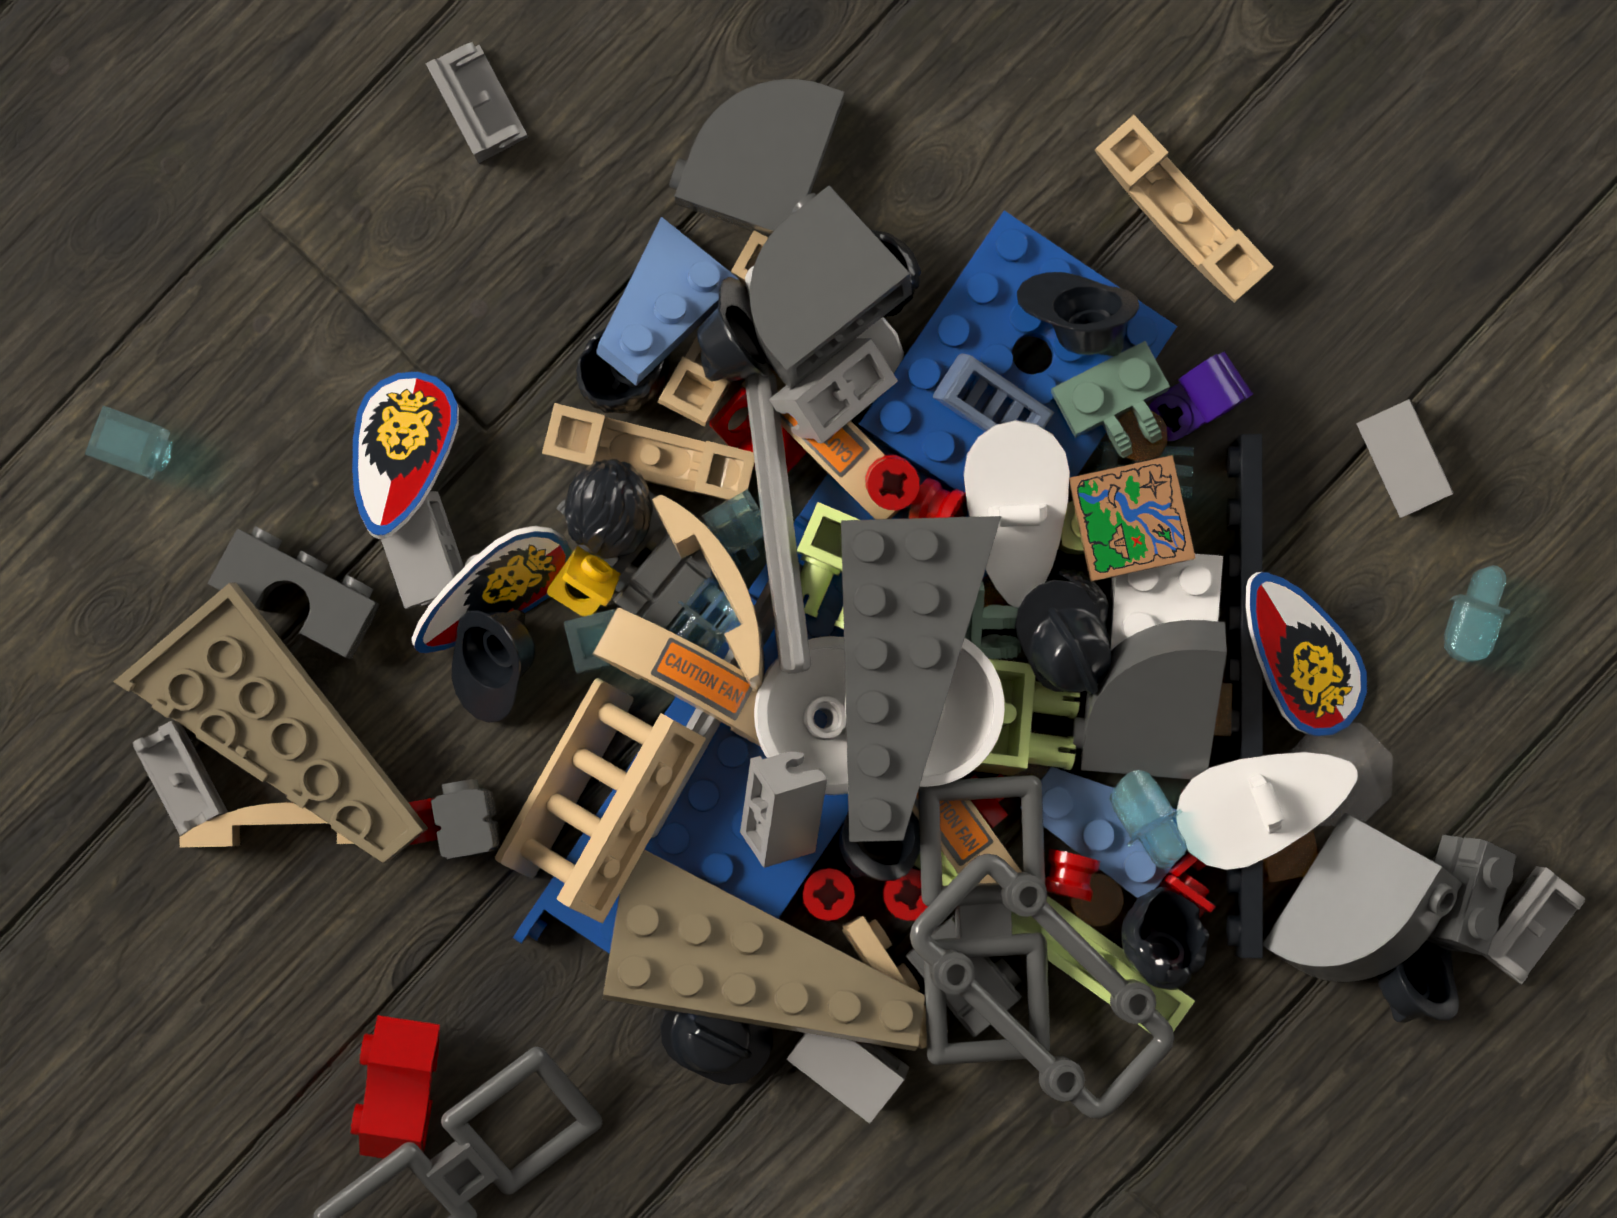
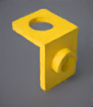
(588, 575)

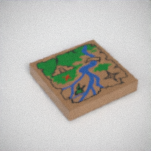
(1131, 518)

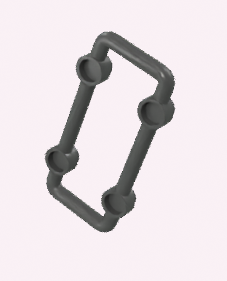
(955, 975)

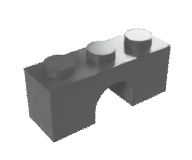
(337, 610)

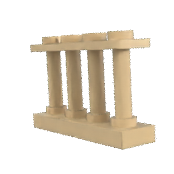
(631, 815)

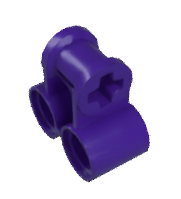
(1203, 395)

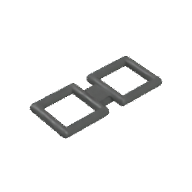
(982, 919)
(469, 1162)

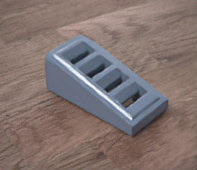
(958, 375)

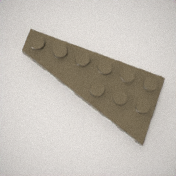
(260, 709)
(718, 957)

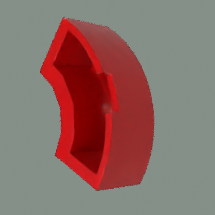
(397, 1085)

